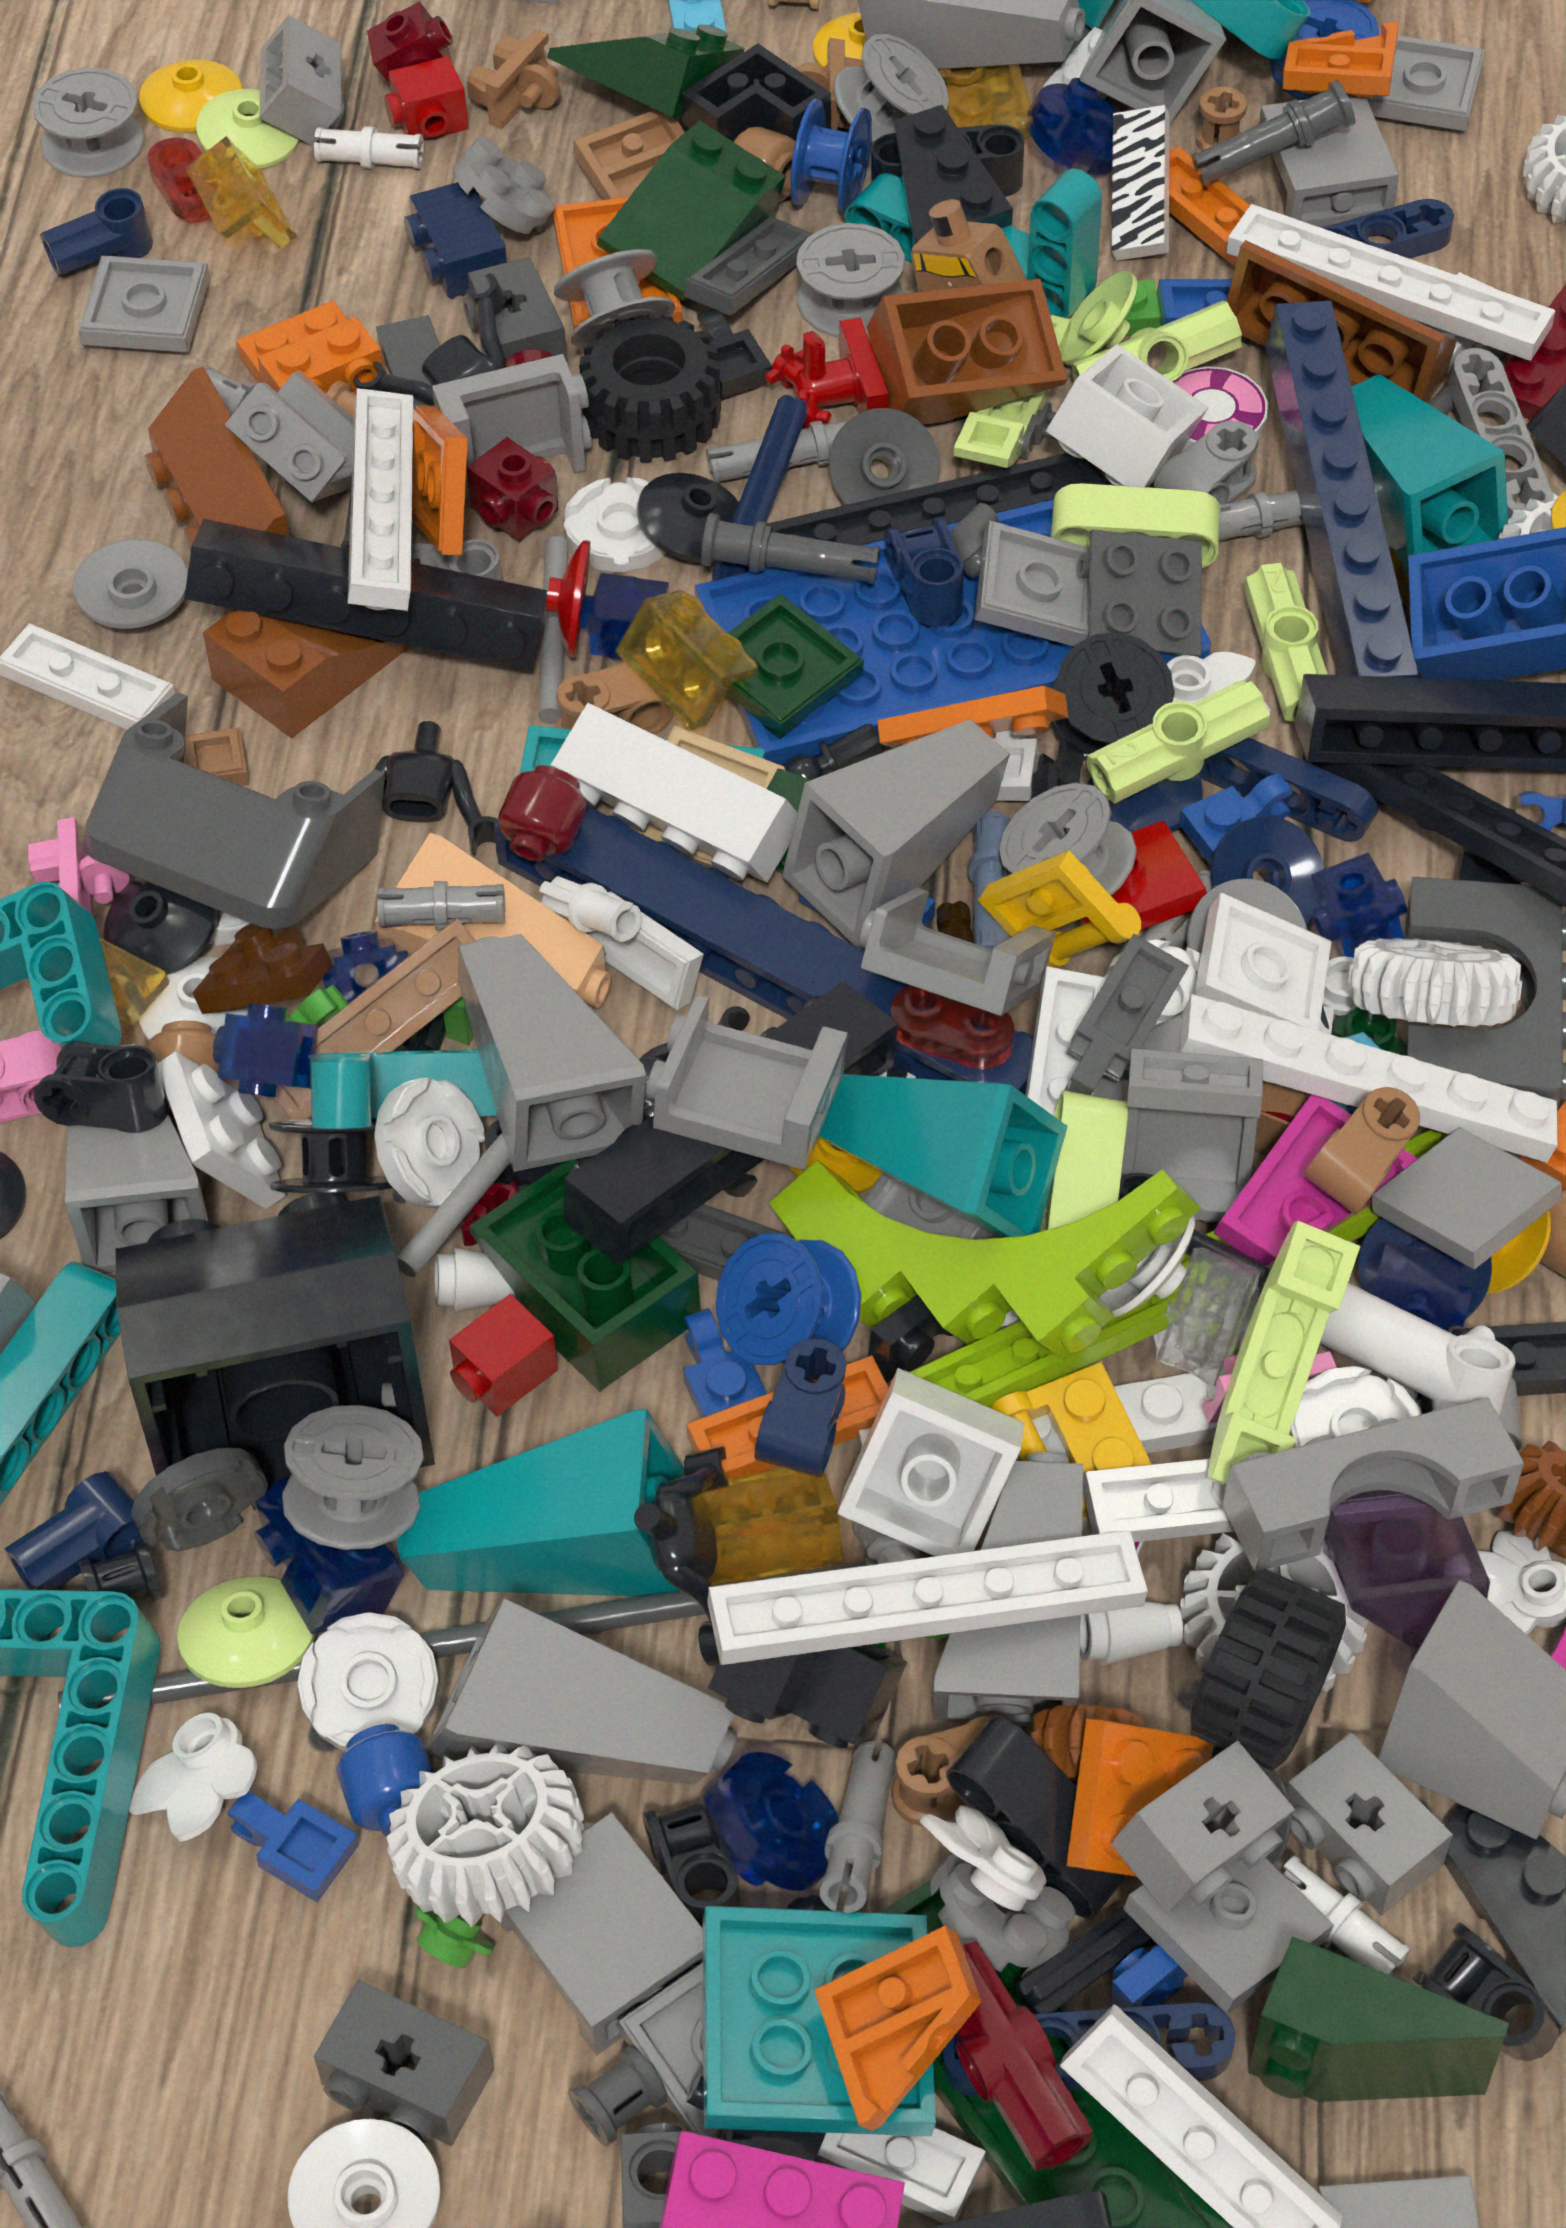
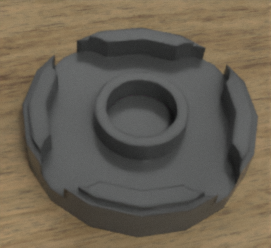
(198, 1498)

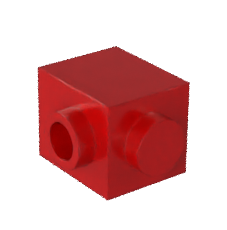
(427, 99)
(502, 1356)

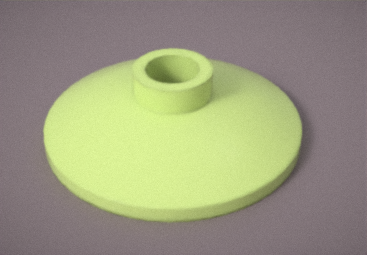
(237, 117)
(1101, 317)
(243, 1633)

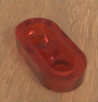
(168, 170)
(950, 1029)

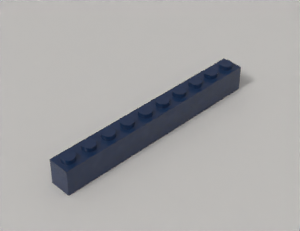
(743, 935)

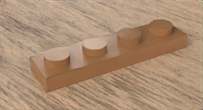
(390, 1008)

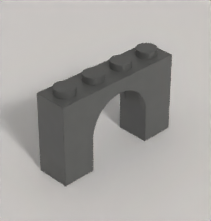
(1530, 930)

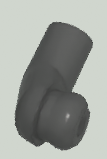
(969, 537)

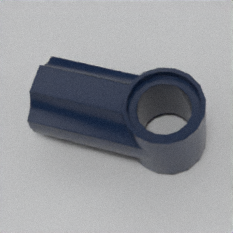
(113, 229)
(90, 1527)

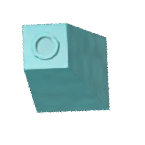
(1430, 473)
(954, 1142)
(549, 1517)

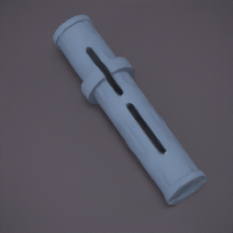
(983, 868)

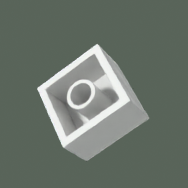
(1126, 419)
(931, 1467)

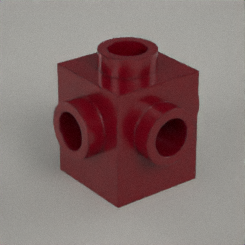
(408, 39)
(512, 488)

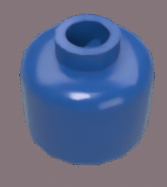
(376, 1770)

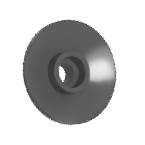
(887, 437)

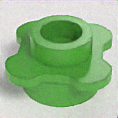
(451, 1941)

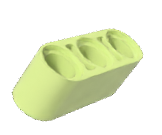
(1137, 511)
(1089, 1159)

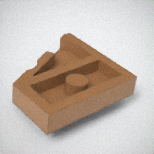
(626, 152)

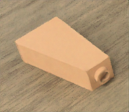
(568, 950)

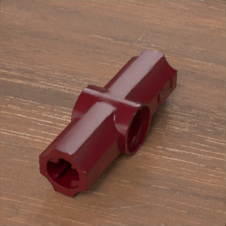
(1015, 2068)

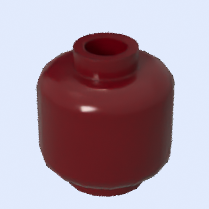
(542, 813)

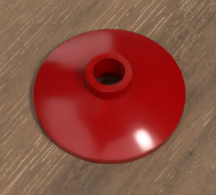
(567, 595)

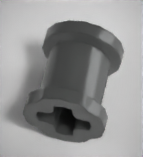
(617, 2095)

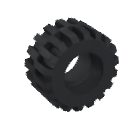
(651, 387)
(1268, 1668)

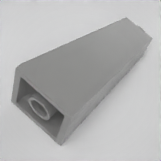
(979, 30)
(1153, 53)
(890, 821)
(549, 1061)
(126, 1188)
(1026, 1664)
(579, 1705)

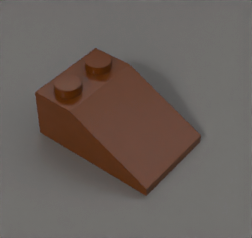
(965, 348)
(291, 668)

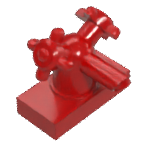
(834, 382)

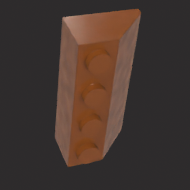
(1371, 334)
(207, 466)

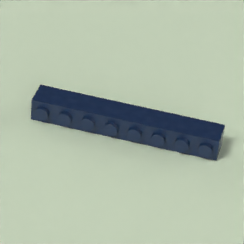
(1337, 493)

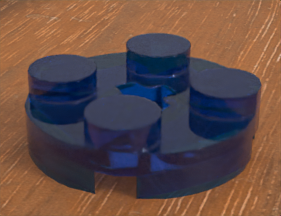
(1074, 126)
(772, 1822)

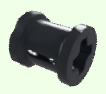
(126, 1574)

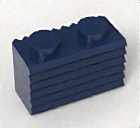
(453, 235)

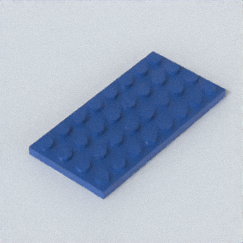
(905, 662)

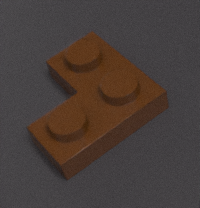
(262, 969)

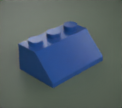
(1490, 608)

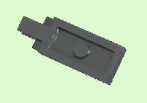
(1123, 1013)

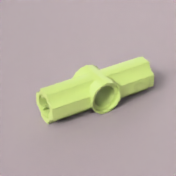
(1187, 341)
(1285, 633)
(1178, 740)

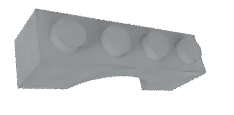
(1448, 1458)

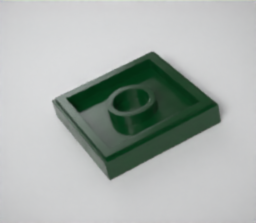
(796, 664)

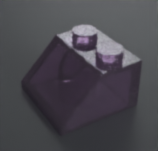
(1400, 1560)

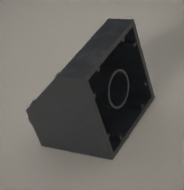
(262, 1325)

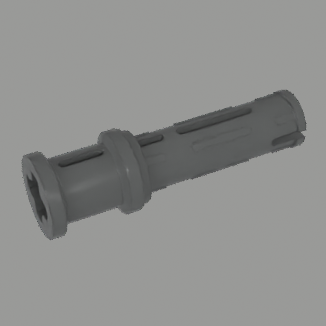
(1296, 125)
(761, 547)

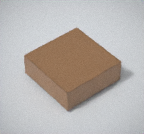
(218, 754)

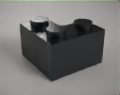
(753, 92)
(834, 1690)

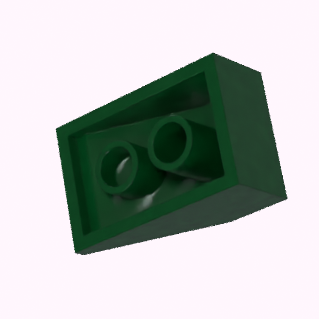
(651, 66)
(694, 205)
(599, 1312)
(1366, 2035)

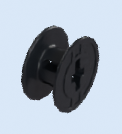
(1127, 672)
(330, 1160)

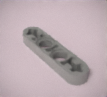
(1512, 437)

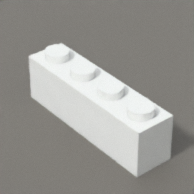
(678, 794)

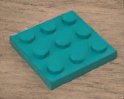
(763, 2028)

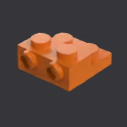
(317, 344)

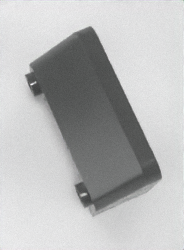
(224, 841)

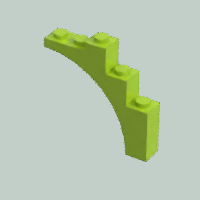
(972, 1284)

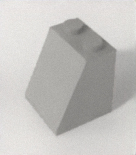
(1483, 1717)

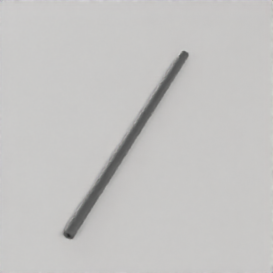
(462, 1638)

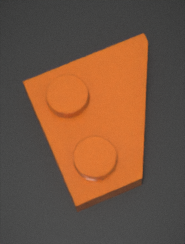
(1359, 65)
(897, 2019)

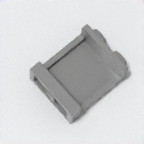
(1341, 173)
(528, 402)
(299, 435)
(951, 967)
(745, 1087)
(1194, 1122)
(608, 1932)

